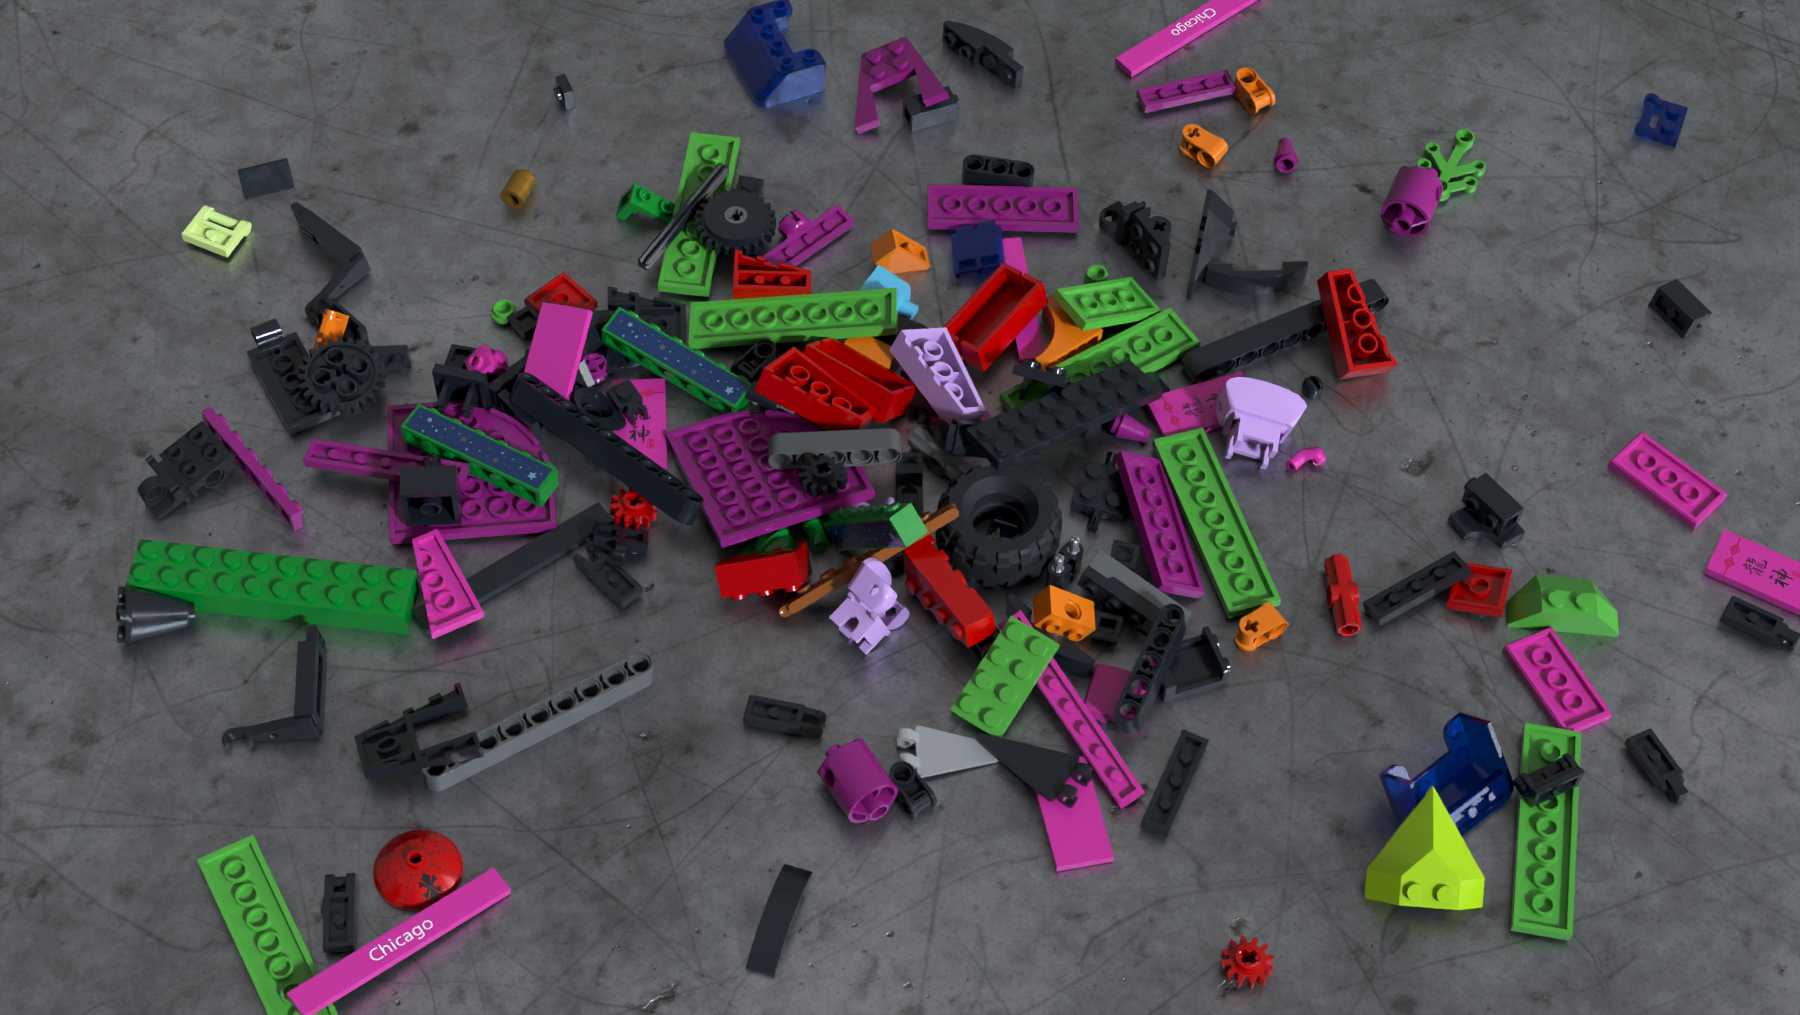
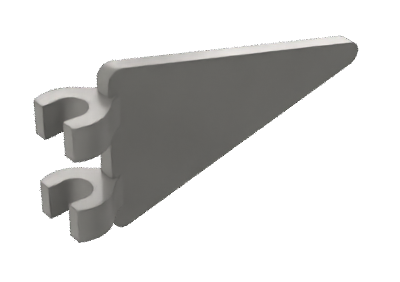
(941, 751)

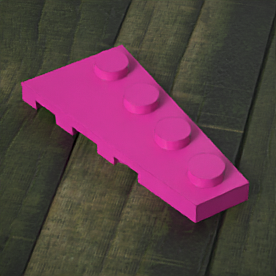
(444, 587)

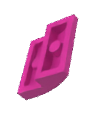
(1105, 690)

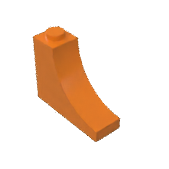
(1066, 336)

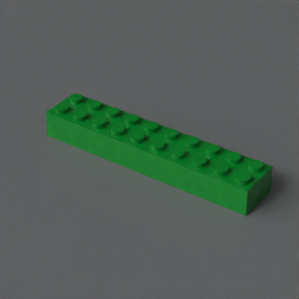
(278, 586)

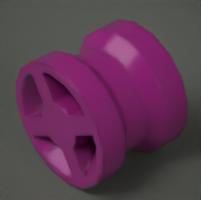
(599, 366)

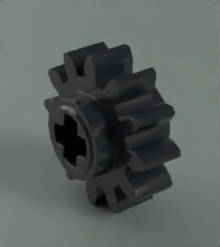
(823, 477)

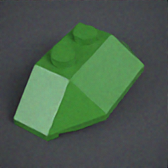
(1564, 605)

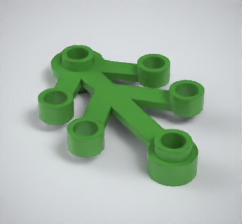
(1463, 141)

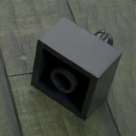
(430, 494)

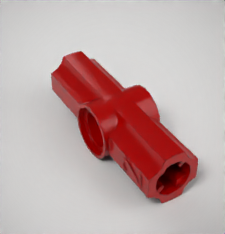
(1342, 595)

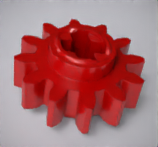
(632, 509)
(1246, 962)

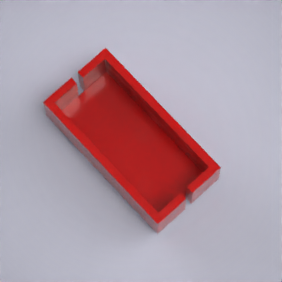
(995, 315)
(870, 380)

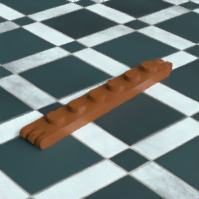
(833, 579)

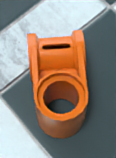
(1252, 91)
(1203, 147)
(1259, 627)

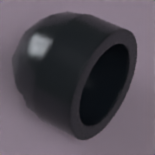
(1309, 389)

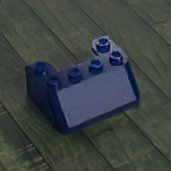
(766, 60)
(1468, 778)

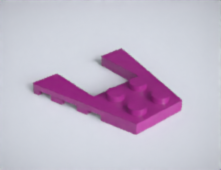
(886, 67)

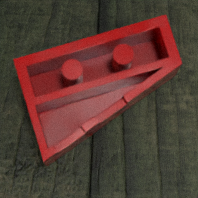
(763, 572)

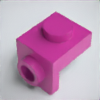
(487, 360)

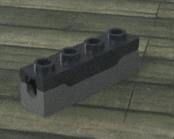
(1125, 592)

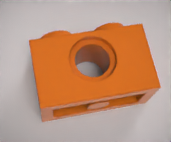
(1063, 613)

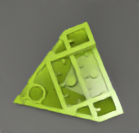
(1426, 863)

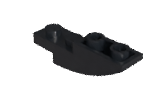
(983, 47)

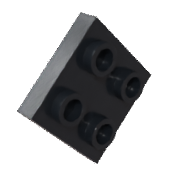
(1031, 370)
(461, 386)

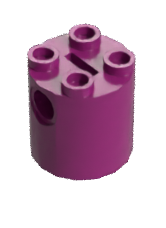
(1412, 201)
(857, 781)

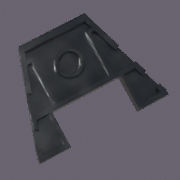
(664, 313)

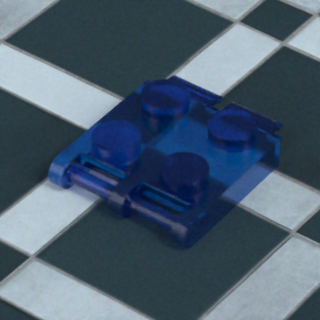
(977, 248)

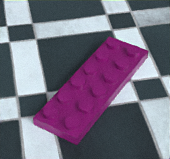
(1010, 206)
(1159, 525)

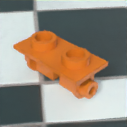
(331, 327)

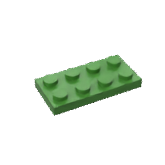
(1106, 303)
(1005, 677)

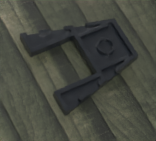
(394, 746)

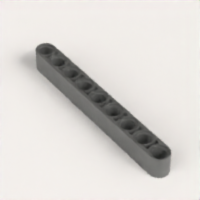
(555, 718)

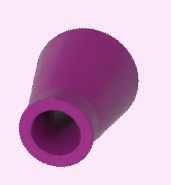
(1285, 157)
(1129, 428)

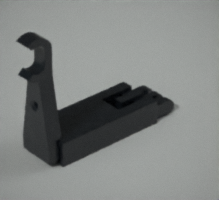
(337, 247)
(951, 433)
(309, 699)

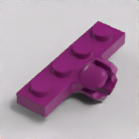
(807, 236)

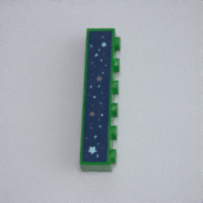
(676, 362)
(487, 458)
(874, 526)

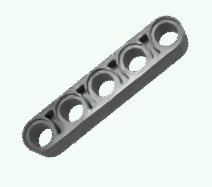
(851, 447)

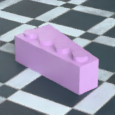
(938, 372)

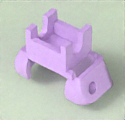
(1263, 417)
(868, 604)

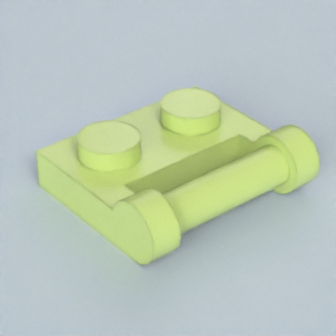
(215, 237)

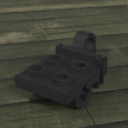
(1146, 236)
(186, 466)

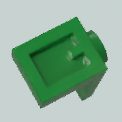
(644, 200)

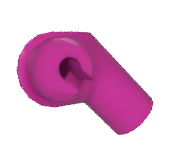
(1306, 454)

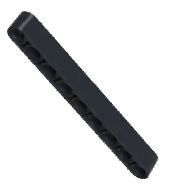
(1268, 337)
(606, 448)

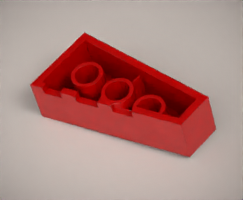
(1352, 328)
(814, 393)
(946, 593)

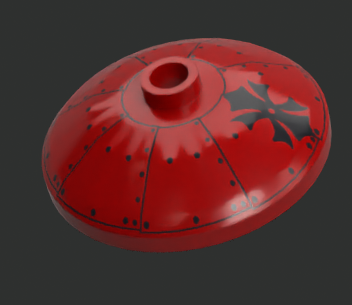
(419, 884)

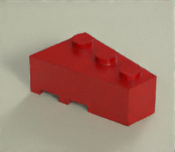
(764, 279)

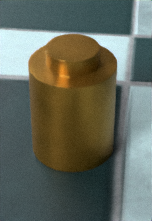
(518, 188)

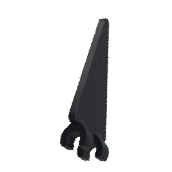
(1040, 767)

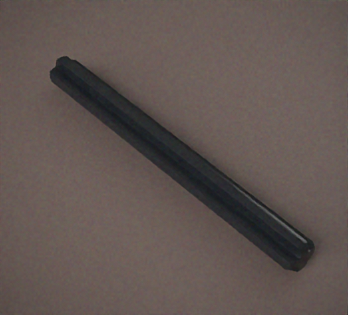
(683, 216)

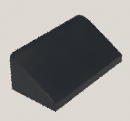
(265, 178)

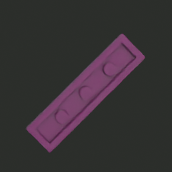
(1186, 91)

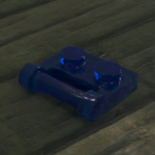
(1668, 123)

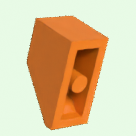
(899, 253)

